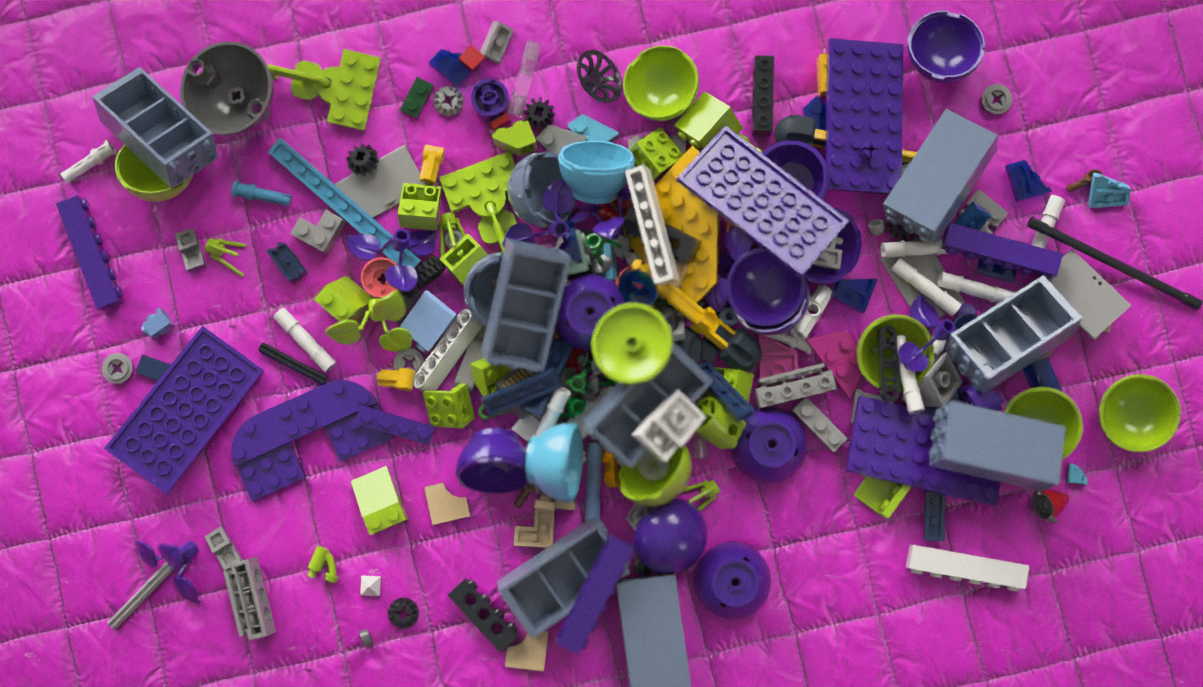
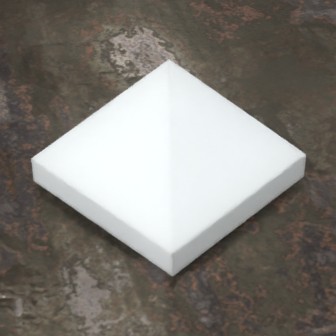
(370, 585)

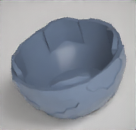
(527, 187)
(478, 288)

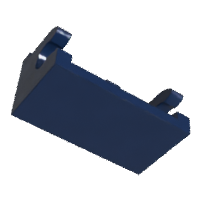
(287, 262)

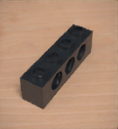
(762, 95)
(688, 244)
(499, 640)

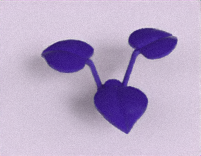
(557, 198)
(608, 229)
(737, 245)
(399, 277)
(909, 353)
(174, 557)

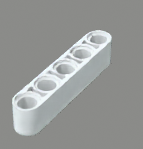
(447, 351)

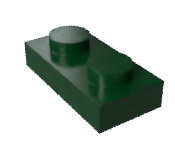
(417, 98)

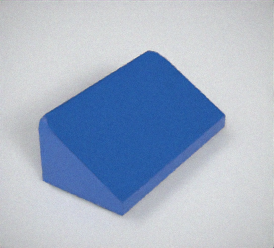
(973, 217)

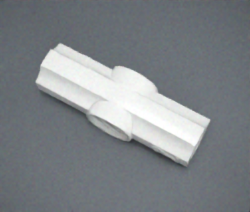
(818, 304)

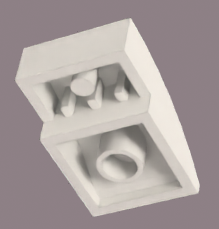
(669, 426)

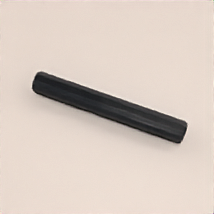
(293, 363)

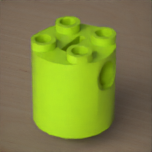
(719, 425)

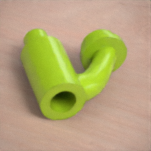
(317, 561)

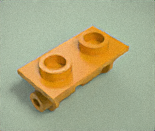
(611, 474)

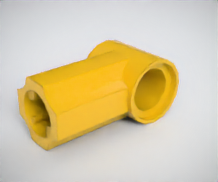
(432, 159)
(399, 379)

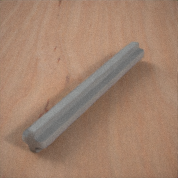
(140, 596)

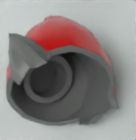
(1049, 504)

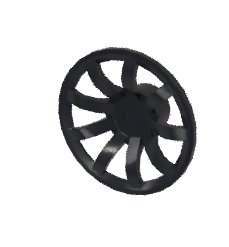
(594, 79)

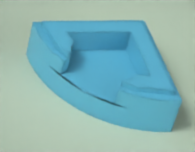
(1075, 475)

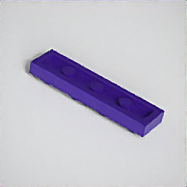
(394, 425)

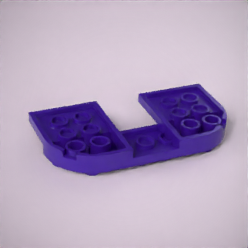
(264, 445)

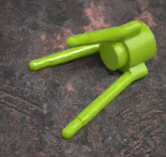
(449, 223)
(216, 248)
(708, 491)

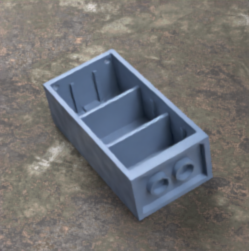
(155, 127)
(940, 176)
(525, 305)
(1012, 334)
(630, 404)
(997, 446)
(549, 582)
(653, 631)

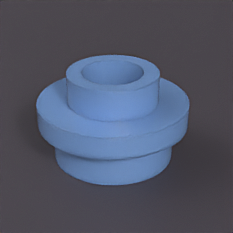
(728, 322)

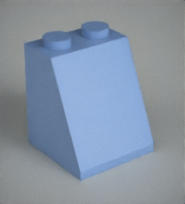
(428, 321)

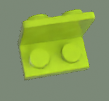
(656, 152)
(449, 408)
(881, 495)

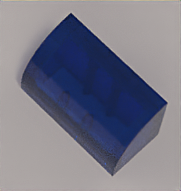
(1041, 375)

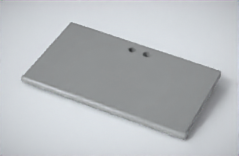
(385, 183)
(927, 266)
(1094, 302)

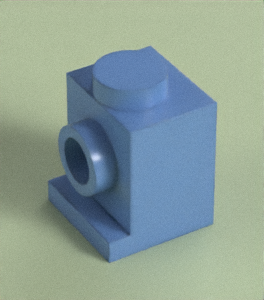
(157, 323)

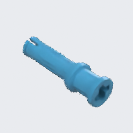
(252, 192)

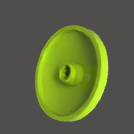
(632, 343)

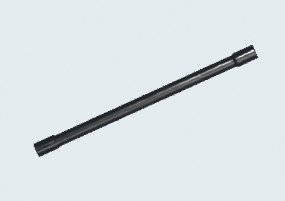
(1183, 297)

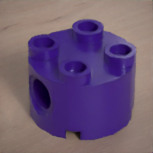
(490, 99)
(988, 400)

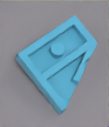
(613, 271)

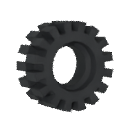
(429, 271)

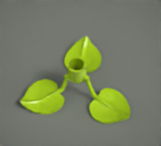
(389, 307)

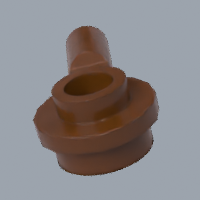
(1084, 181)
(530, 488)

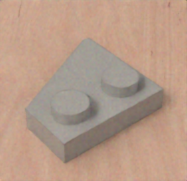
(555, 138)

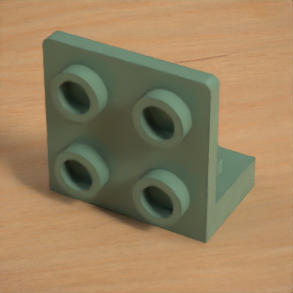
(582, 265)

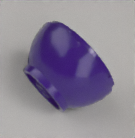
(801, 163)
(579, 295)
(493, 462)
(765, 463)
(718, 569)

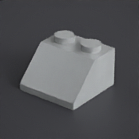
(940, 382)

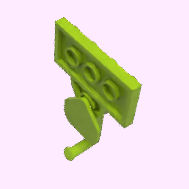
(350, 87)
(481, 188)

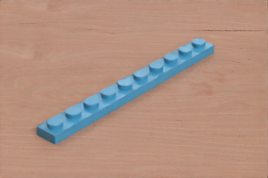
(338, 200)

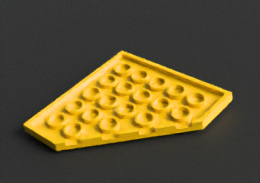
(694, 217)

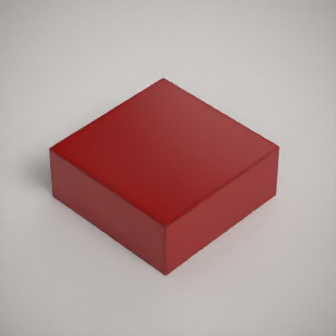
(471, 58)
(500, 122)

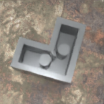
(321, 236)

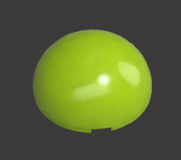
(661, 83)
(142, 181)
(904, 325)
(1051, 407)
(1139, 413)
(659, 491)

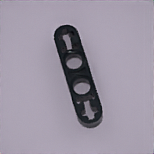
(891, 363)

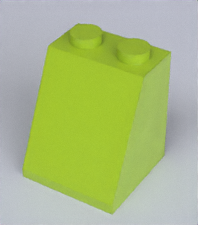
(706, 120)
(344, 299)

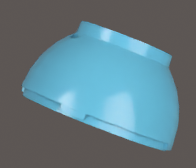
(595, 170)
(556, 461)

